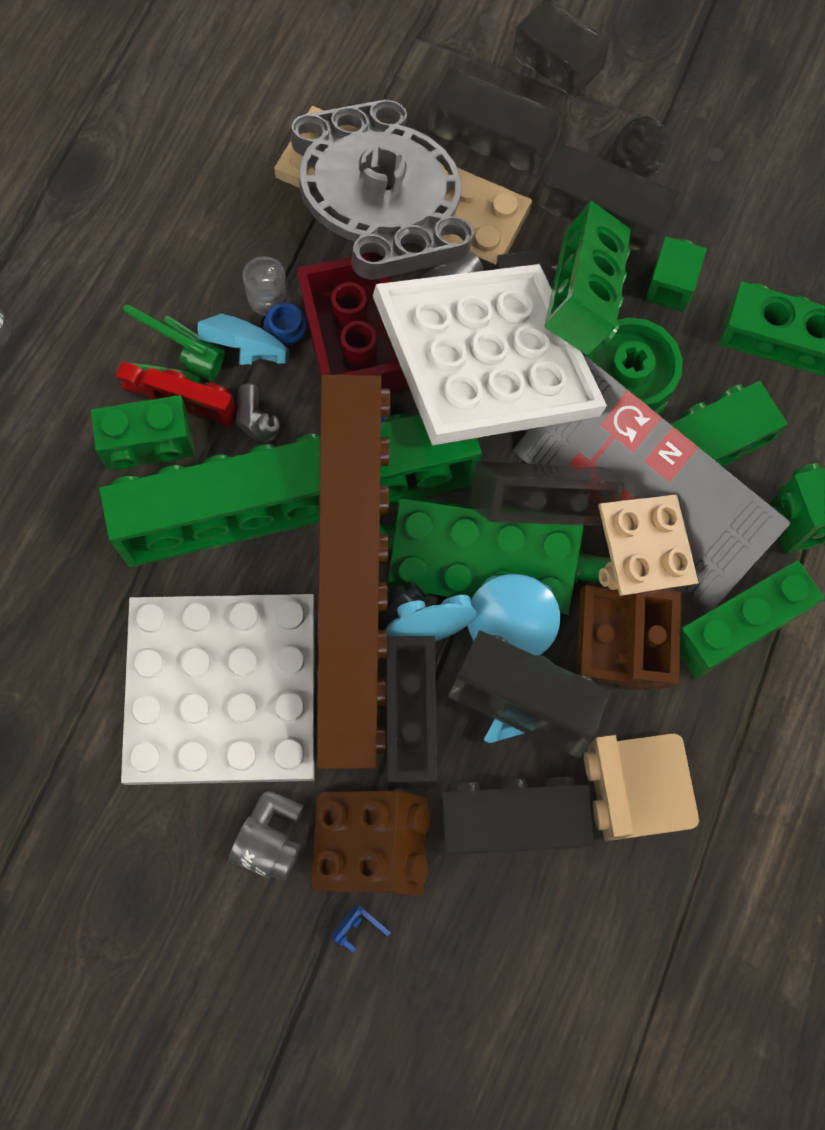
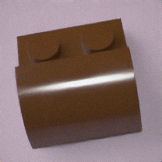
(629, 638)

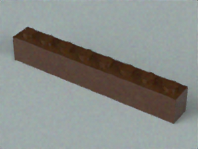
(350, 571)

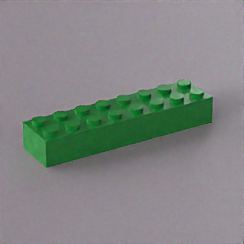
(265, 492)

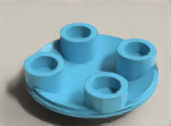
(518, 611)
(435, 620)

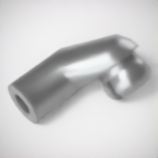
(250, 418)

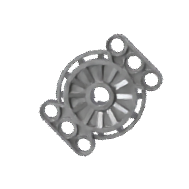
(352, 183)

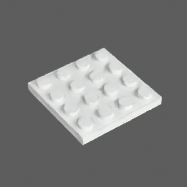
(482, 354)
(220, 690)

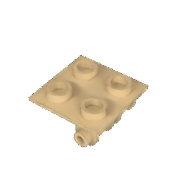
(646, 546)

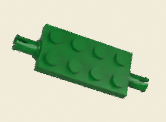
(455, 549)

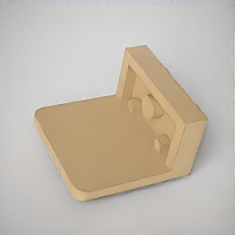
(641, 786)

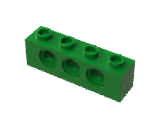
(589, 280)
(784, 343)

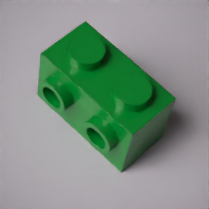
(142, 433)
(804, 506)

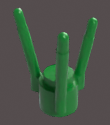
(199, 356)

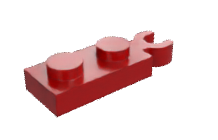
(207, 401)

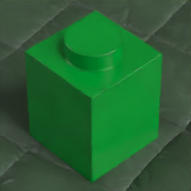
(675, 274)

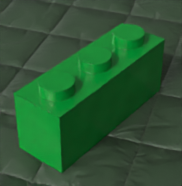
(733, 425)
(748, 618)

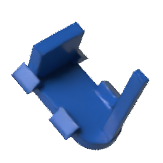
(352, 918)

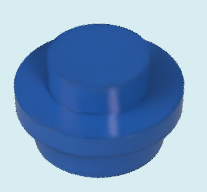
(286, 323)

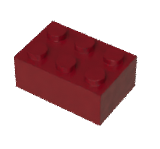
(347, 324)

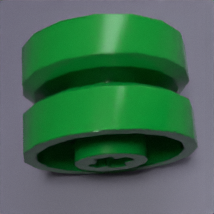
(642, 360)

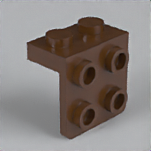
(370, 842)

